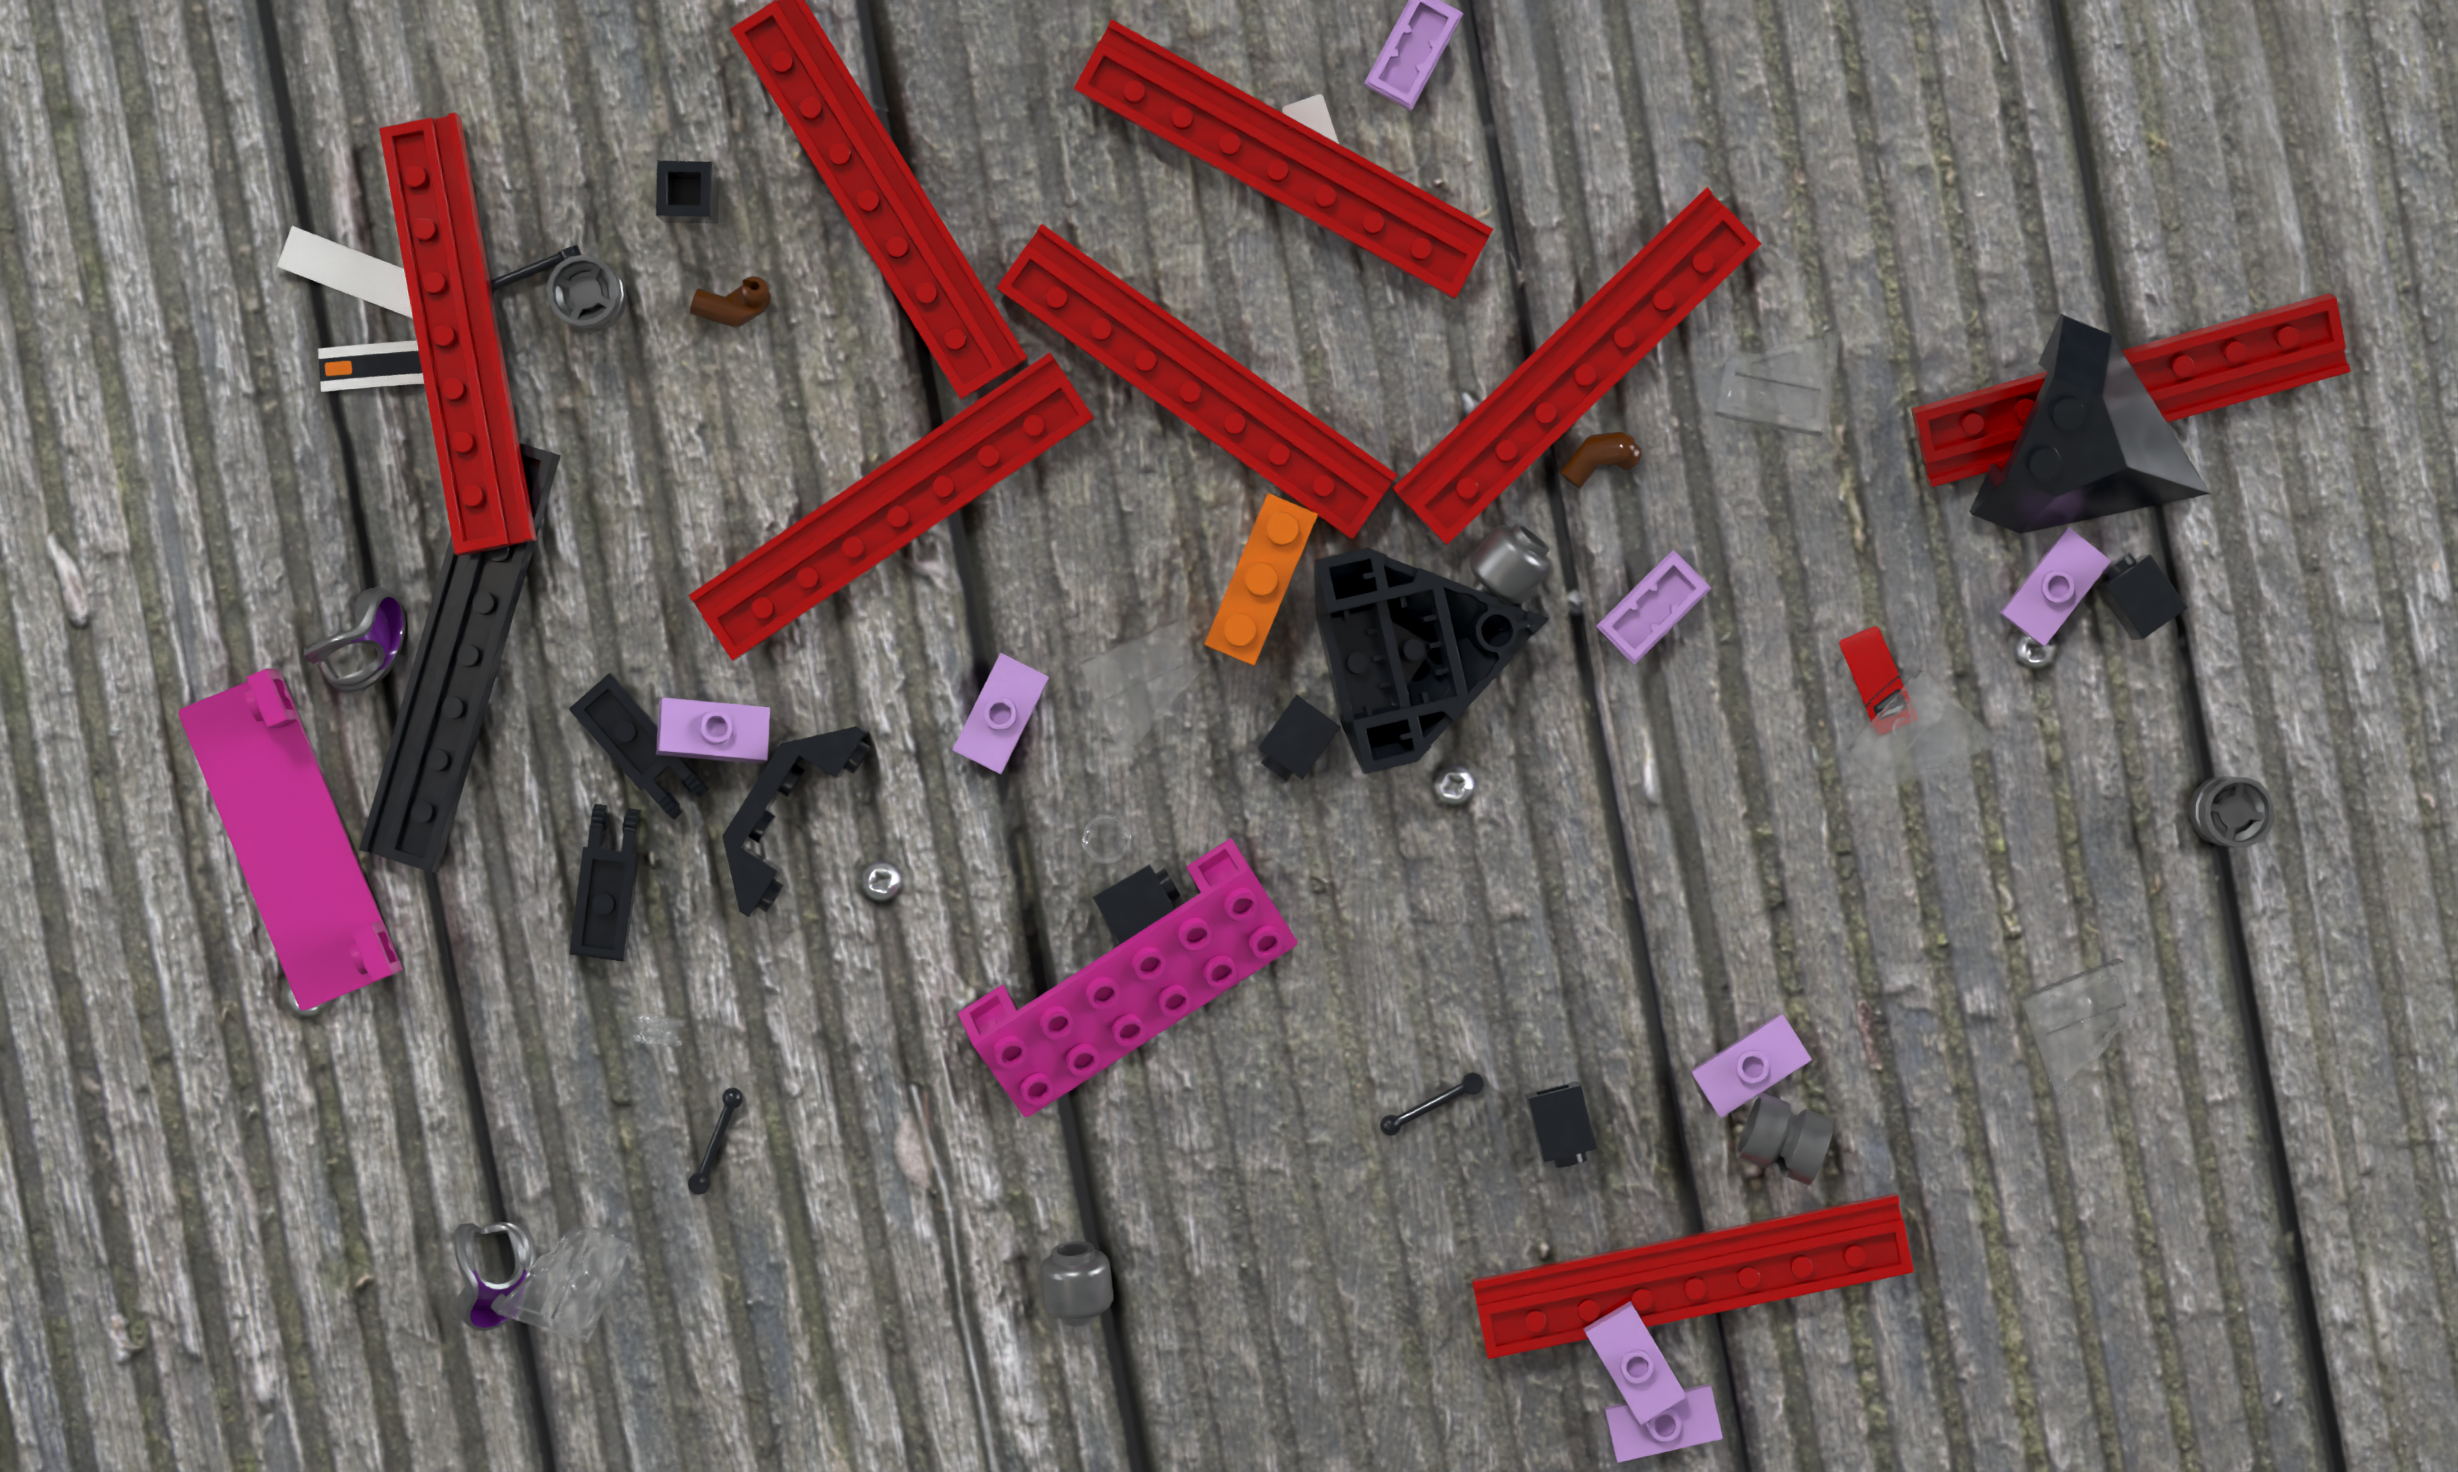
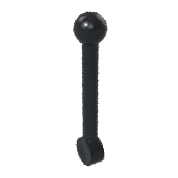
(534, 268)
(1471, 1083)
(700, 1181)

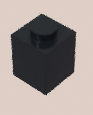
(687, 192)
(2140, 595)
(1297, 739)
(1137, 901)
(1561, 1124)

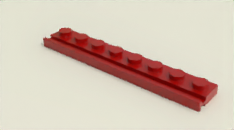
(1283, 159)
(879, 194)
(457, 334)
(1576, 366)
(2180, 373)
(1196, 381)
(891, 507)
(1695, 1274)

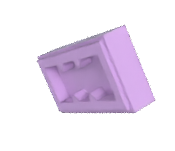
(1413, 51)
(2055, 587)
(1653, 607)
(1000, 713)
(713, 731)
(1750, 1065)
(1635, 1362)
(1680, 1426)

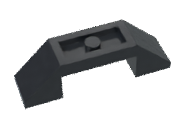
(751, 873)

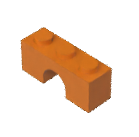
(1260, 579)

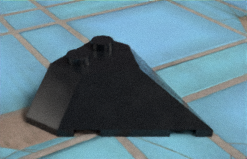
(2087, 443)
(1407, 651)

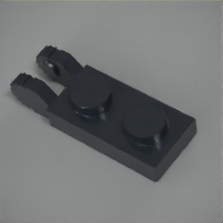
(631, 741)
(606, 889)

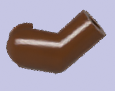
(735, 308)
(1598, 450)

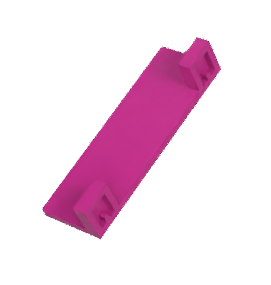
(289, 839)
(1132, 988)

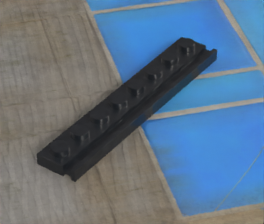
(451, 690)

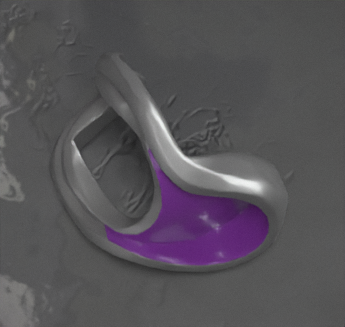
(379, 623)
(478, 1295)

